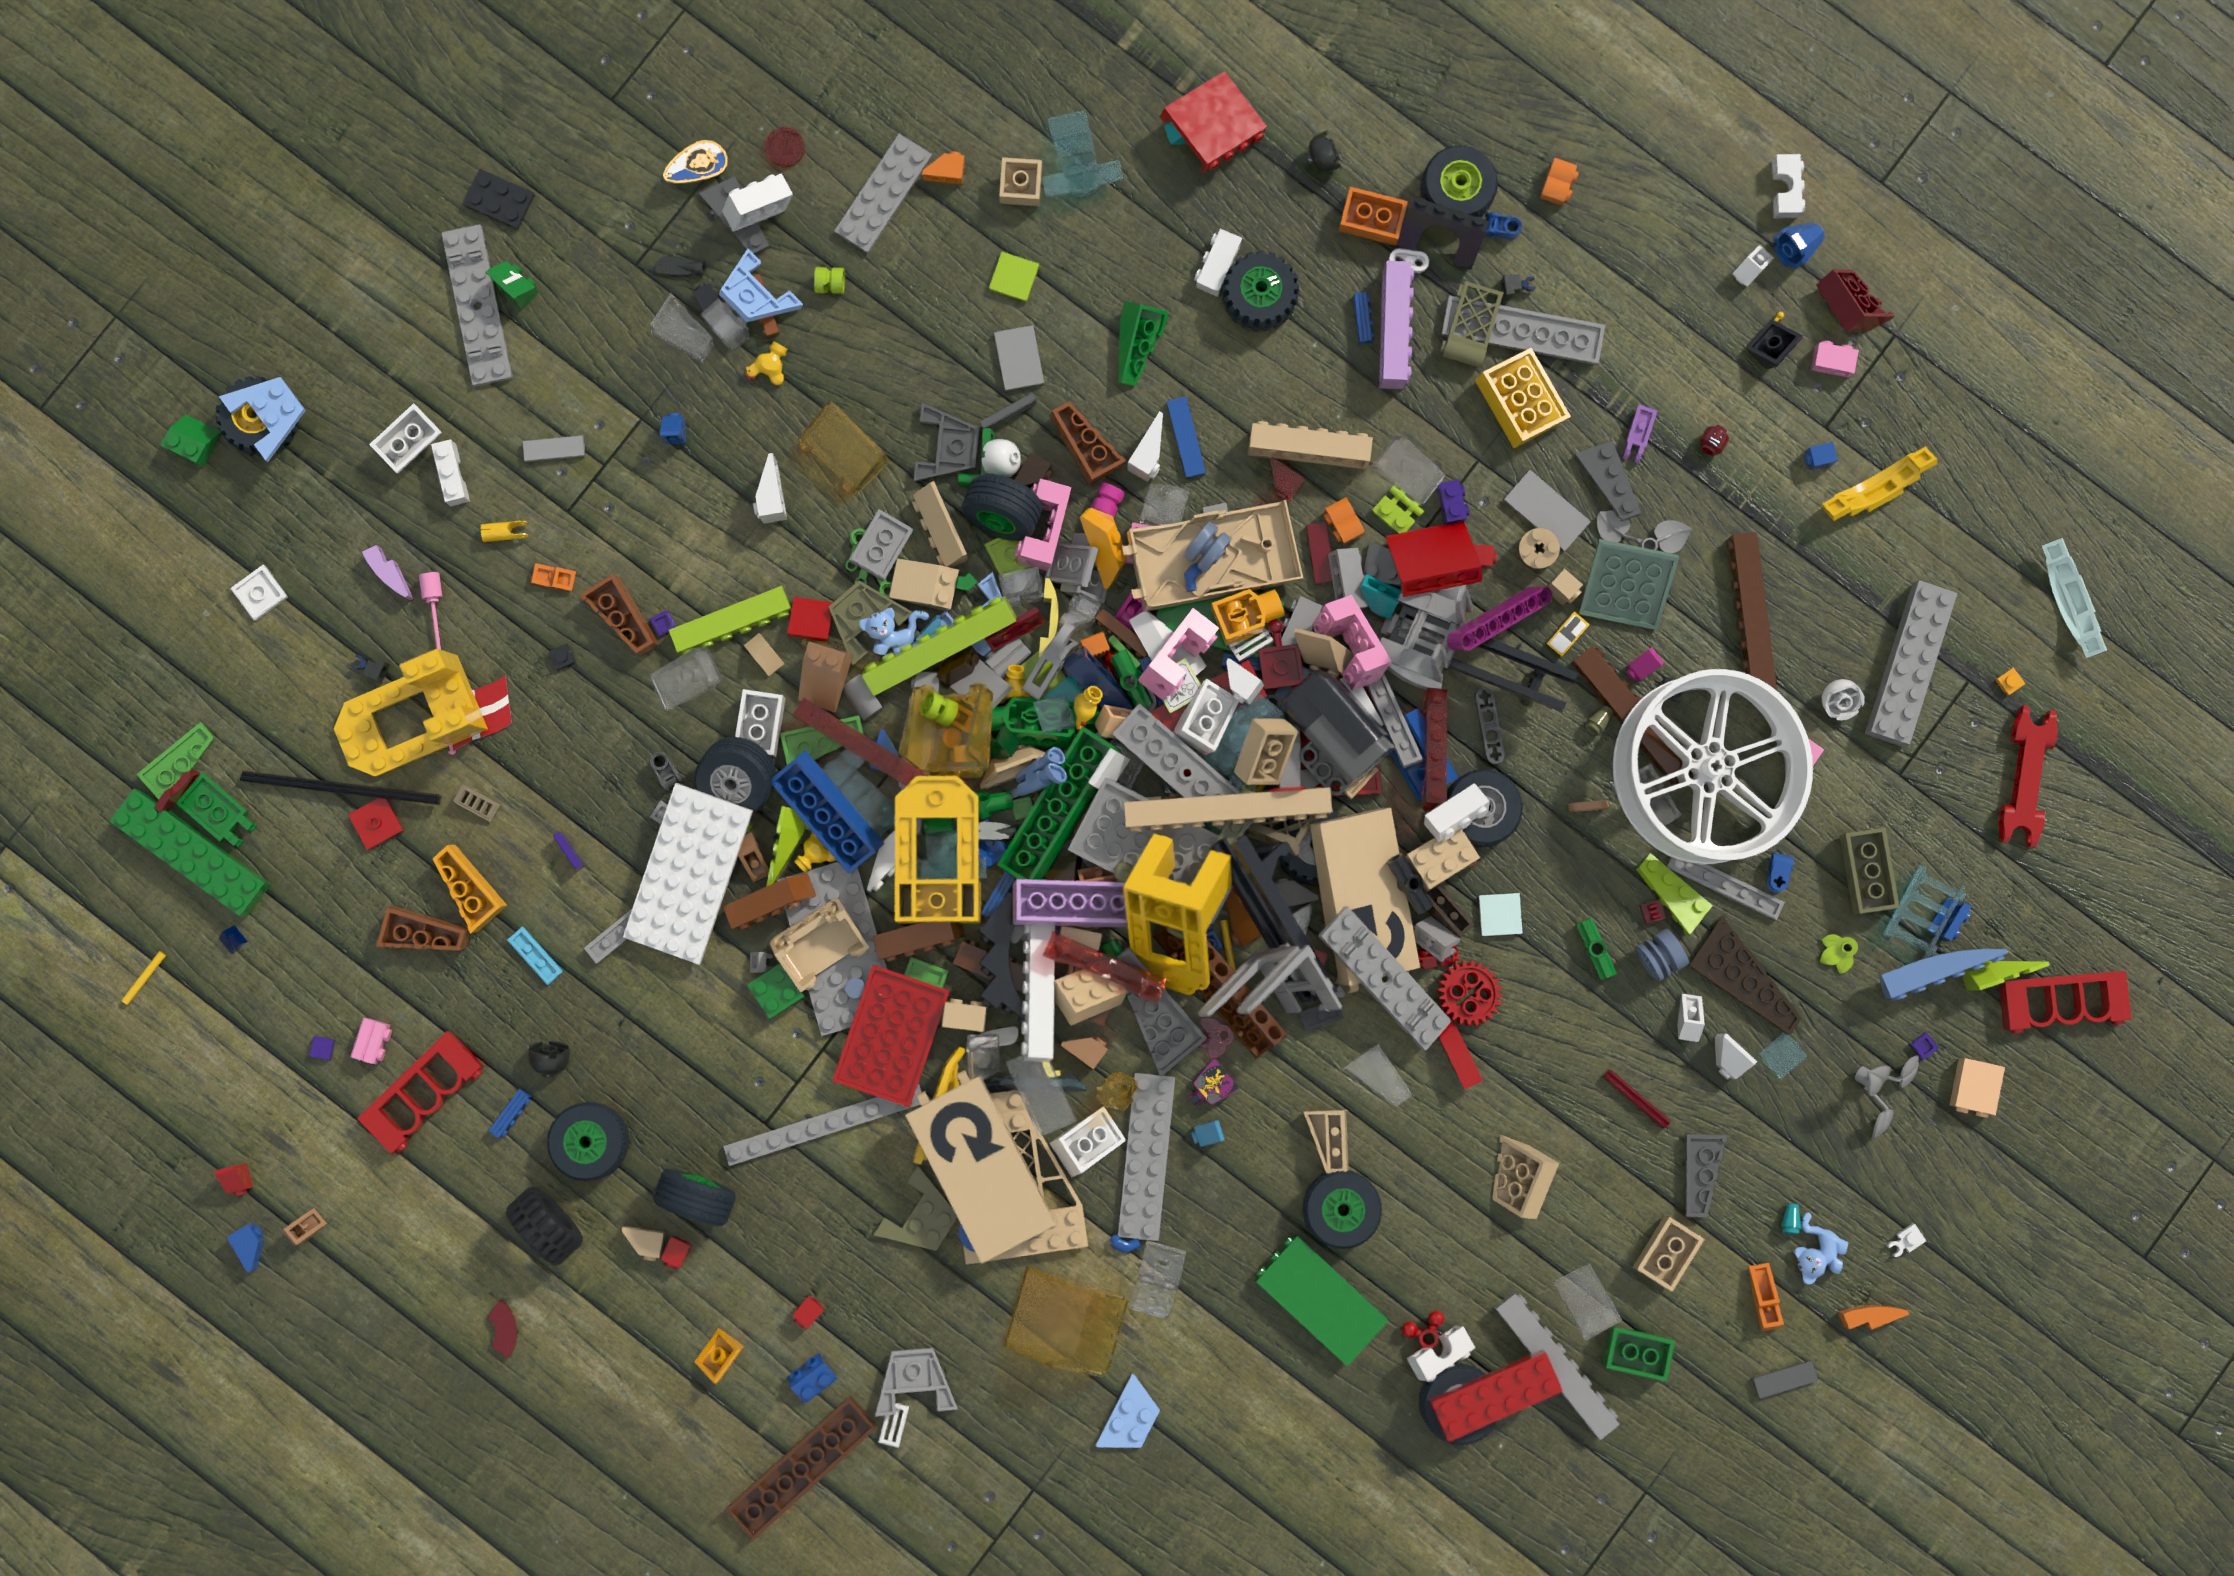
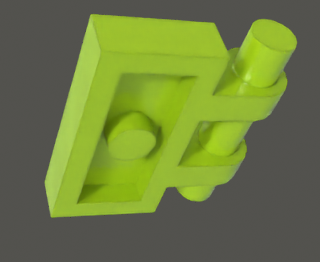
(1394, 515)

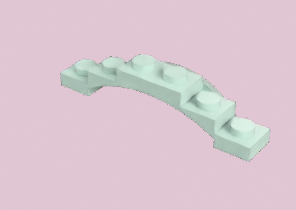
(2073, 598)

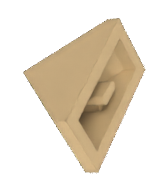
(764, 654)

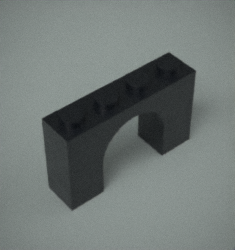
(1426, 214)

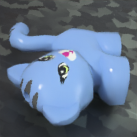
(881, 627)
(1813, 1261)

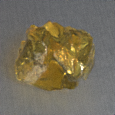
(1117, 1091)

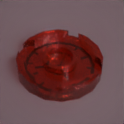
(785, 147)

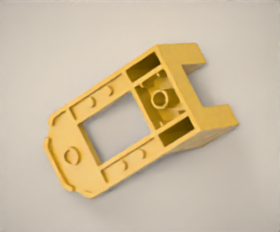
(450, 701)
(937, 899)
(1175, 905)

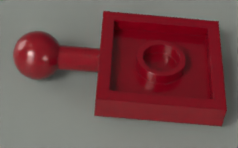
(1280, 664)

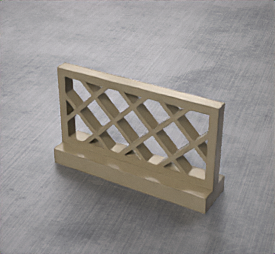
(1267, 834)

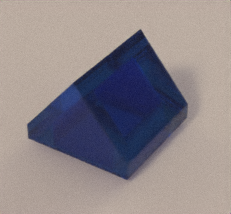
(232, 939)

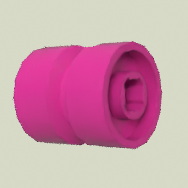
(1108, 498)

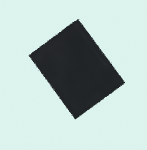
(1773, 344)

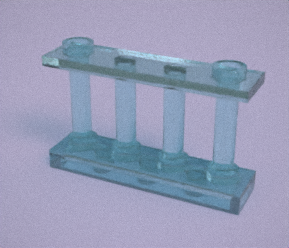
(1913, 895)

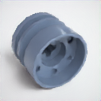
(1659, 957)

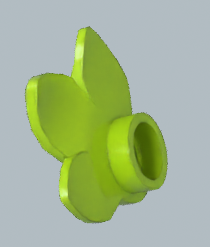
(1836, 954)

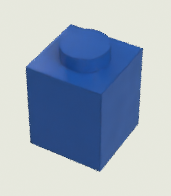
(1820, 456)

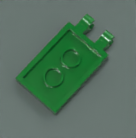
(215, 809)

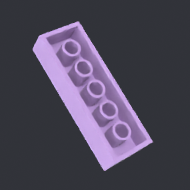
(1395, 324)
(1069, 903)

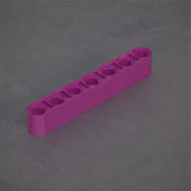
(1499, 618)

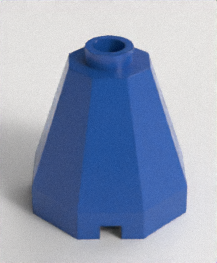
(1798, 243)

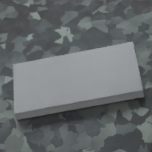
(1546, 509)

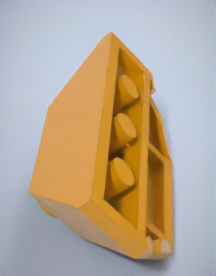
(1104, 535)

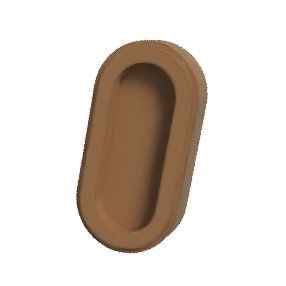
(1588, 806)

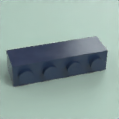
(1090, 672)

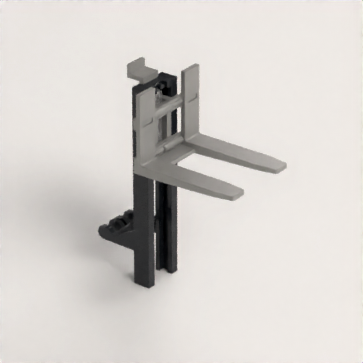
(1417, 647)
(1285, 941)

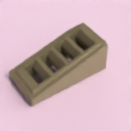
(461, 794)

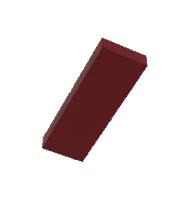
(1319, 551)
(1023, 625)

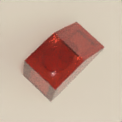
(1284, 480)

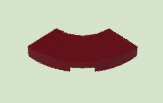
(174, 793)
(505, 1328)

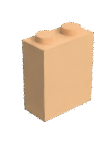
(1976, 1087)

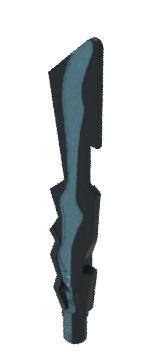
(1069, 1083)

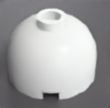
(1001, 458)
(1842, 699)

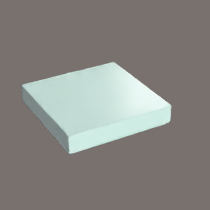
(1500, 914)

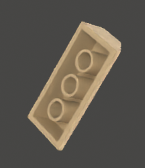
(940, 526)

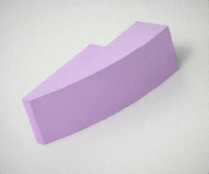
(387, 571)

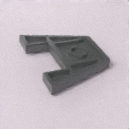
(955, 447)

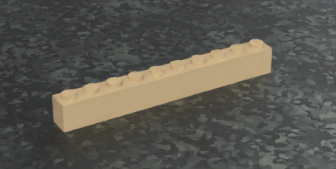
(1227, 808)

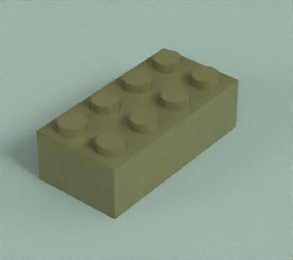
(1869, 871)

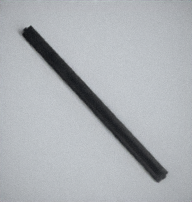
(340, 787)

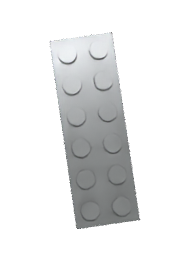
(883, 193)

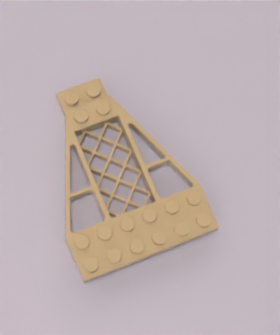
(1070, 1222)

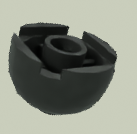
(1323, 153)
(549, 1058)

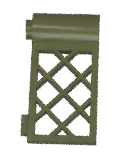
(1464, 349)

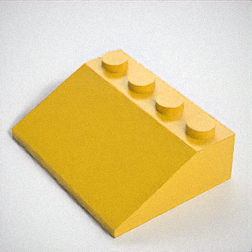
(1522, 397)

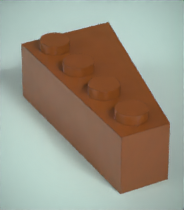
(1088, 448)
(621, 613)
(769, 901)
(415, 930)
(916, 937)

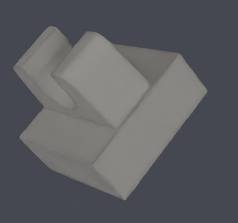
(758, 962)

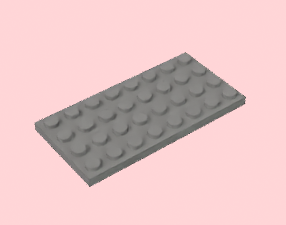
(1107, 841)
(828, 996)

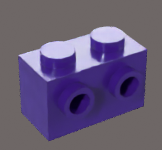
(1452, 501)

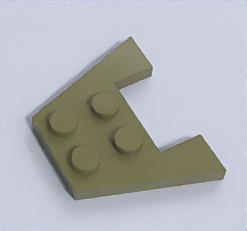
(860, 603)
(927, 1222)

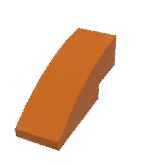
(1765, 1297)
(1870, 1315)

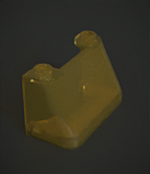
(843, 448)

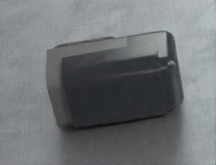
(1339, 730)

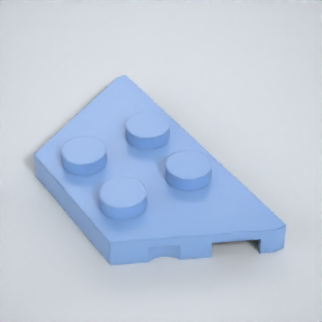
(1130, 1418)

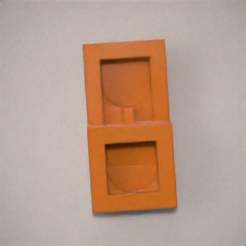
(553, 577)

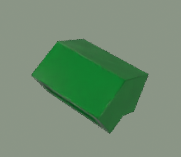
(965, 581)

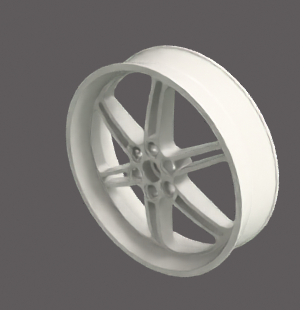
(1786, 731)

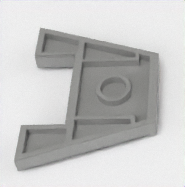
(914, 1372)

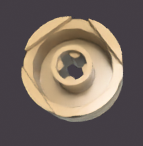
(1539, 536)

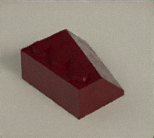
(1851, 301)

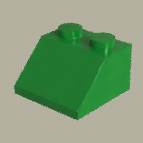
(191, 440)

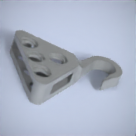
(1056, 653)

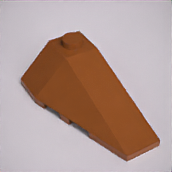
(1240, 921)

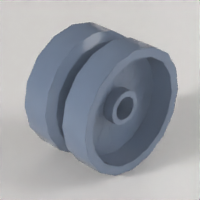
(1205, 545)

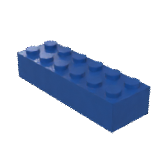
(827, 812)

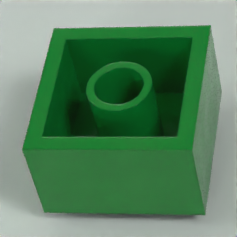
(775, 991)

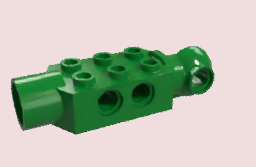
(1023, 723)

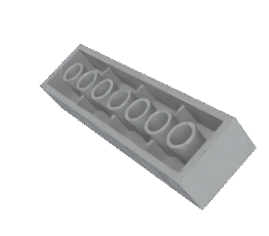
(1911, 663)

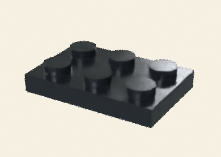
(499, 199)

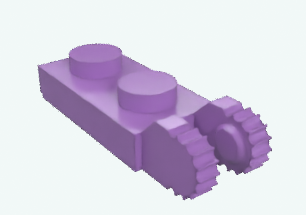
(1639, 431)

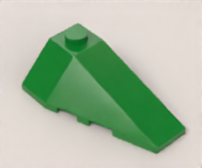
(1138, 333)

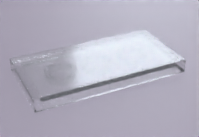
(1041, 1094)

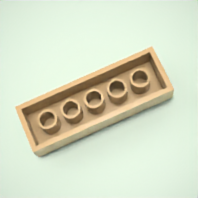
(1310, 445)

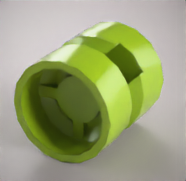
(829, 280)
(939, 708)

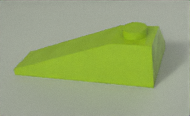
(791, 832)
(1997, 972)

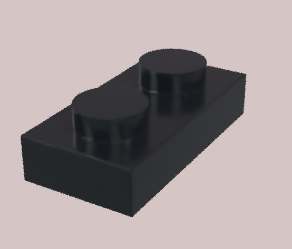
(1318, 1016)

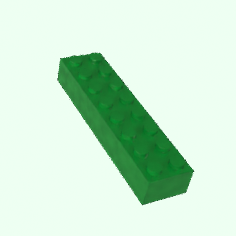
(1056, 810)
(190, 853)

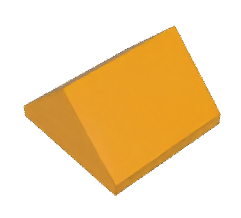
(718, 1355)

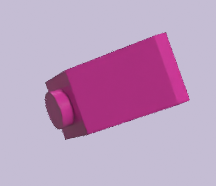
(1128, 610)
(1643, 665)

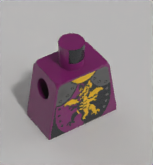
(1212, 1084)

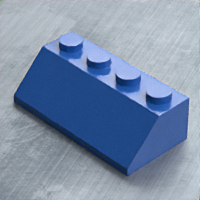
(1415, 773)

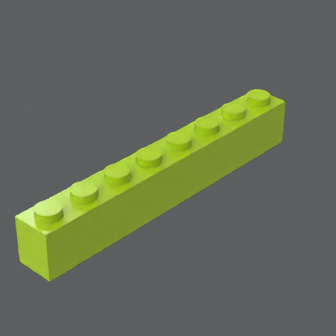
(939, 645)

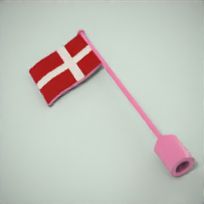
(492, 698)

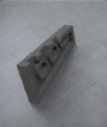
(750, 236)
(1610, 478)
(1701, 1171)

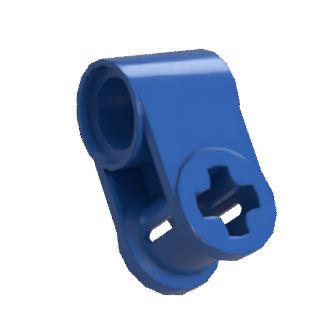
(1500, 226)
(1779, 868)

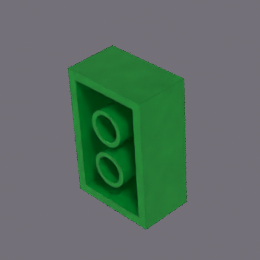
(1638, 1353)

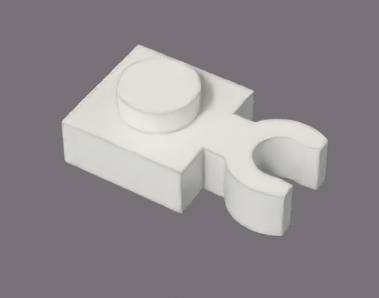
(1908, 1239)

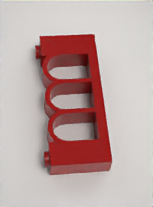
(2113, 995)
(384, 1127)

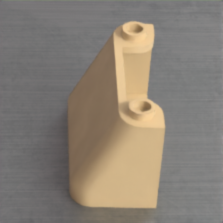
(817, 943)

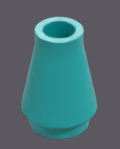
(1791, 1220)

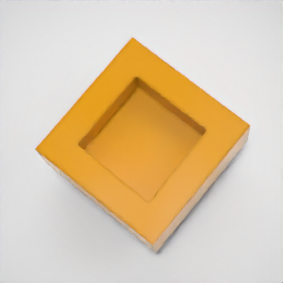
(2010, 681)

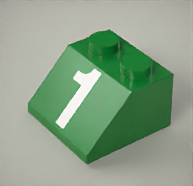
(513, 284)

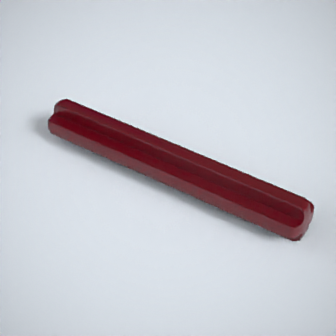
(1636, 1099)

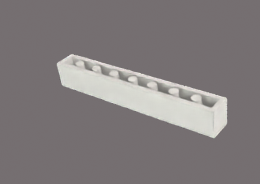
(1038, 995)

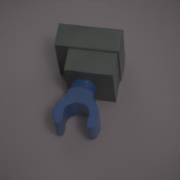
(1512, 284)
(375, 671)

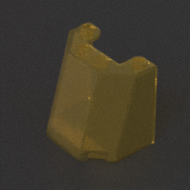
(953, 749)

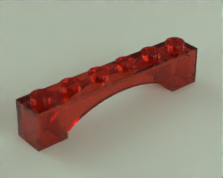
(1435, 774)
(1077, 954)

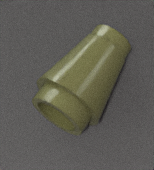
(1597, 723)

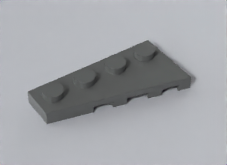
(1380, 565)

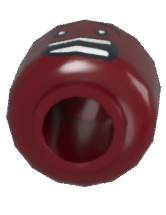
(1714, 440)

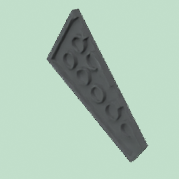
(1164, 1025)

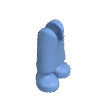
(1042, 772)

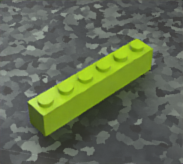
(731, 620)

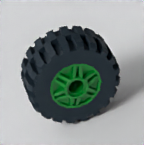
(1258, 308)

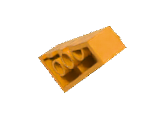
(468, 888)

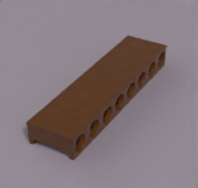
(1254, 1029)
(801, 1468)

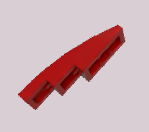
(1459, 1055)

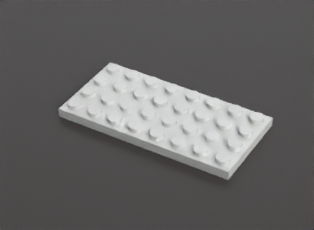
(688, 873)

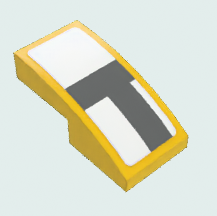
(1568, 633)

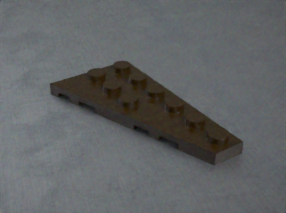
(1736, 971)

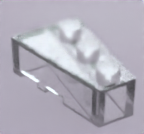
(680, 330)
(1380, 1075)

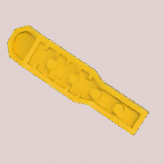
(947, 1081)

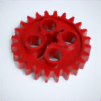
(1481, 1008)

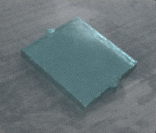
(1054, 714)
(1783, 1055)

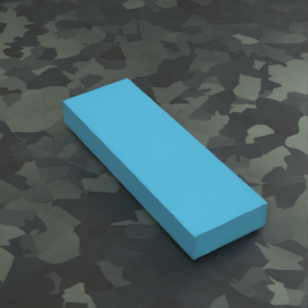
(535, 955)

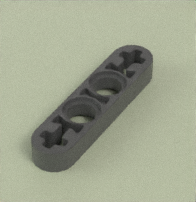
(1492, 725)

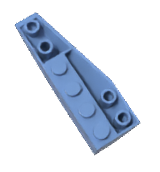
(1934, 969)

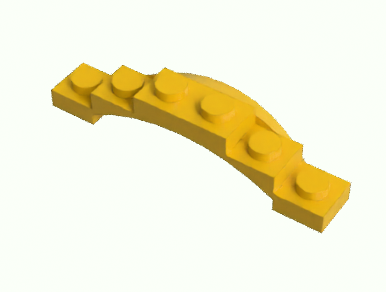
(1880, 487)

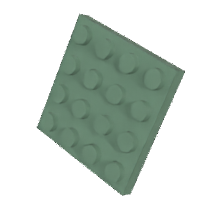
(1628, 584)

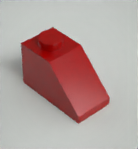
(235, 1179)

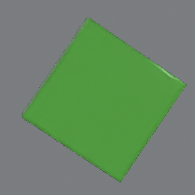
(1022, 807)

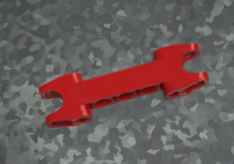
(2032, 746)

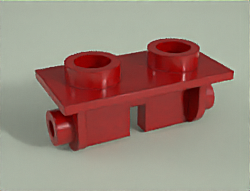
(1427, 960)

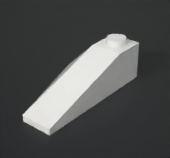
(1155, 635)

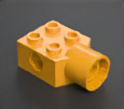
(1246, 614)

